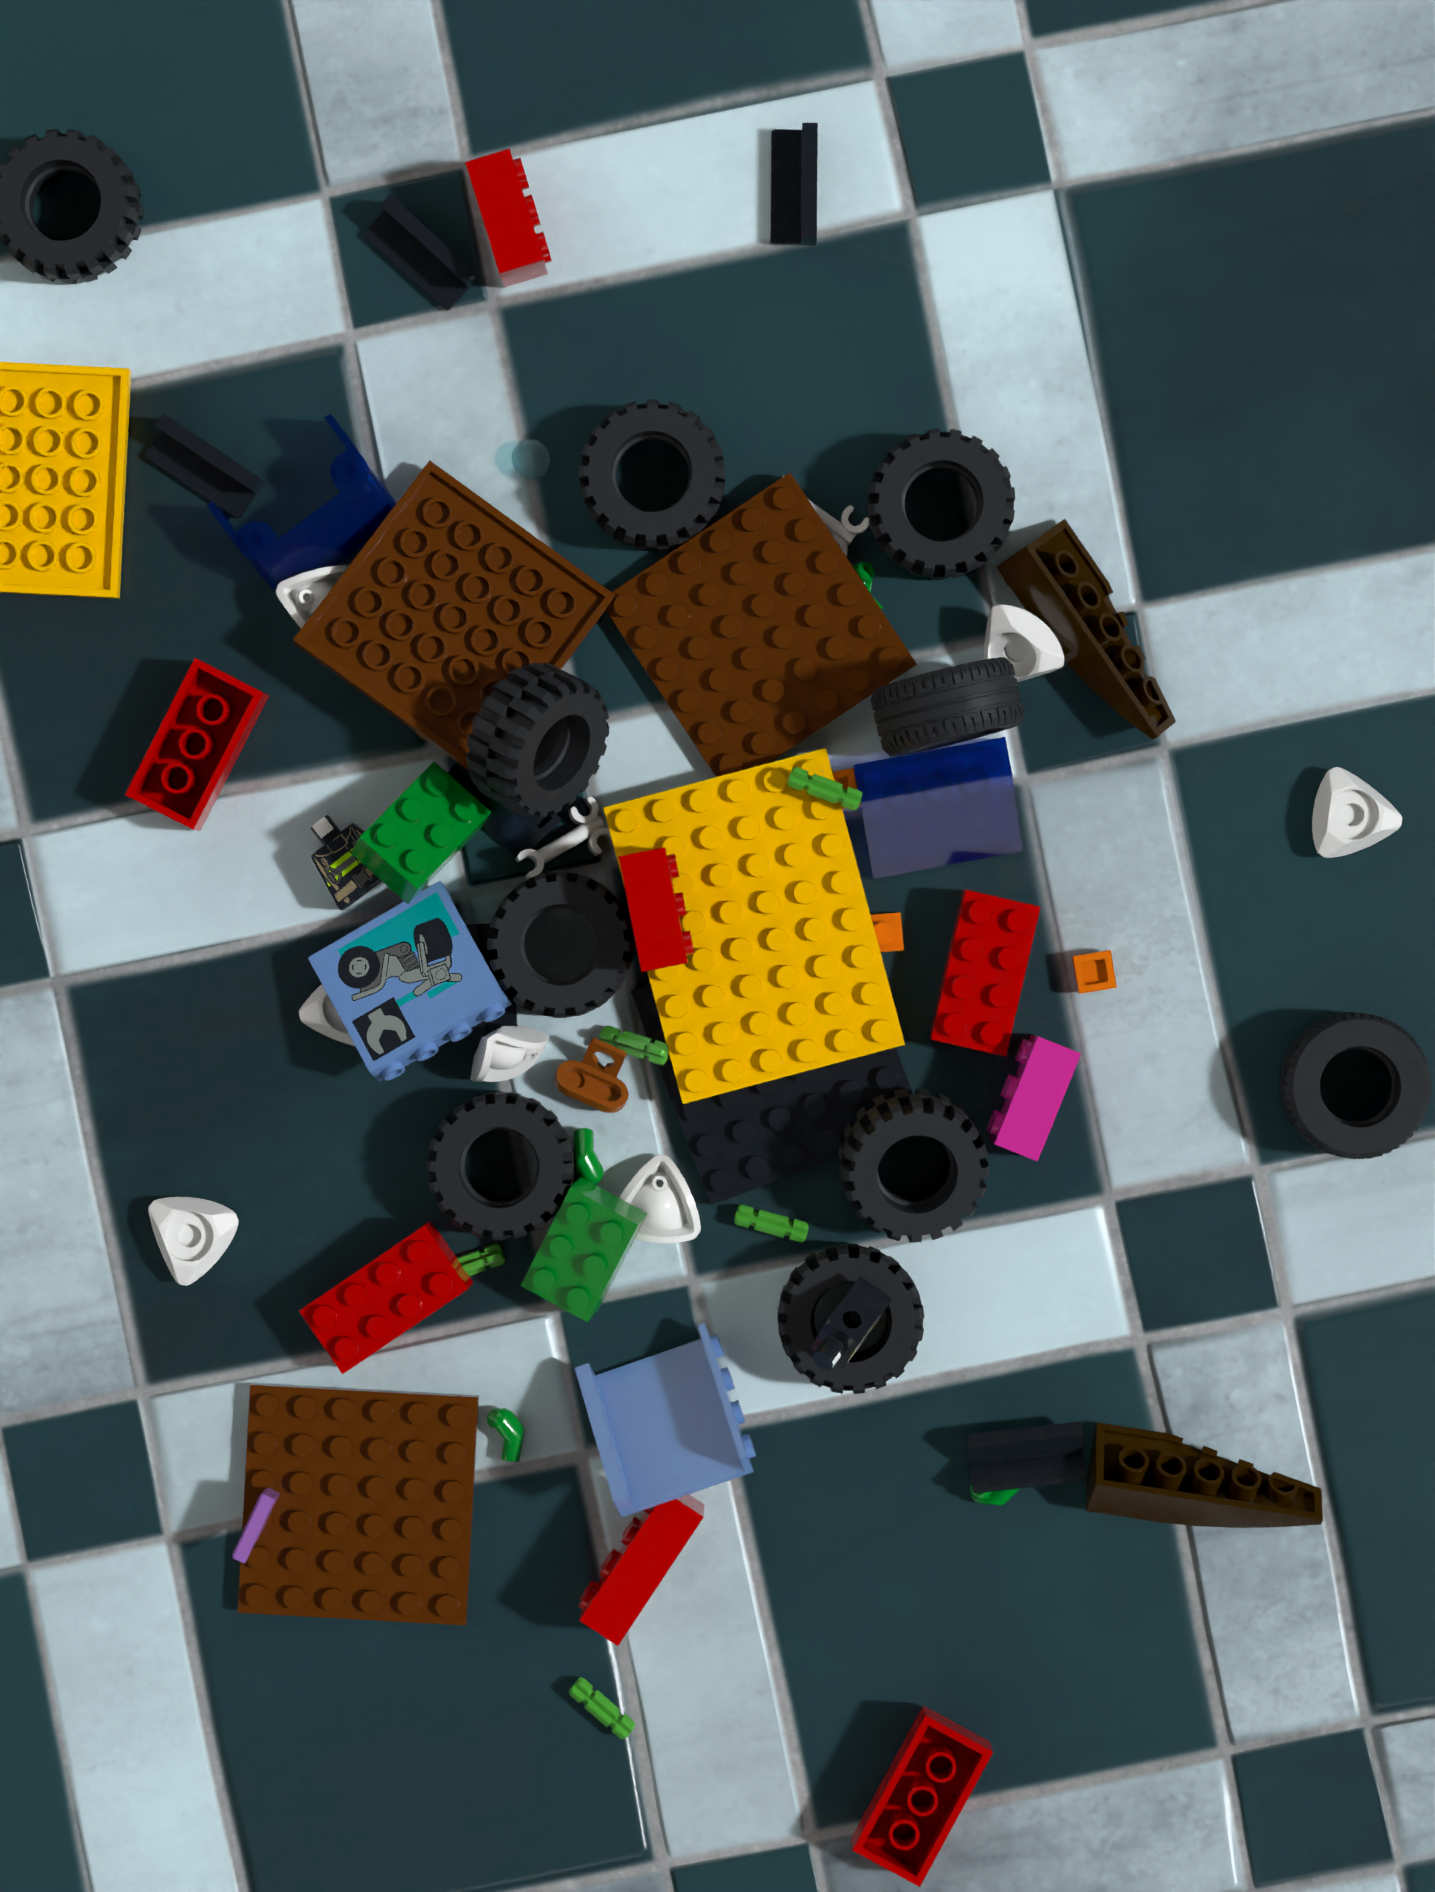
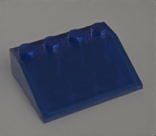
(938, 807)

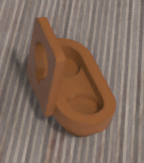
(593, 1082)

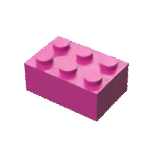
(1032, 1096)

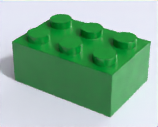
(420, 832)
(584, 1249)

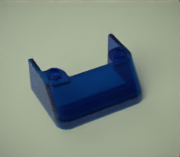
(328, 532)

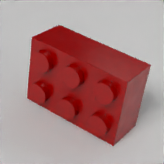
(509, 217)
(656, 909)

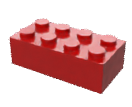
(197, 745)
(984, 972)
(386, 1297)
(639, 1566)
(921, 1796)

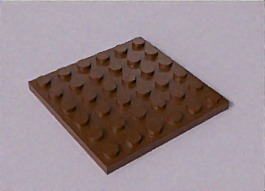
(447, 608)
(758, 630)
(366, 1504)

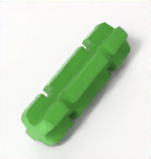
(824, 788)
(635, 1045)
(771, 1223)
(476, 1261)
(601, 1708)

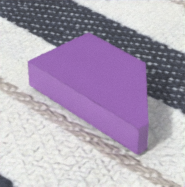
(255, 1524)

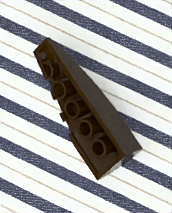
(1071, 596)
(1173, 1483)

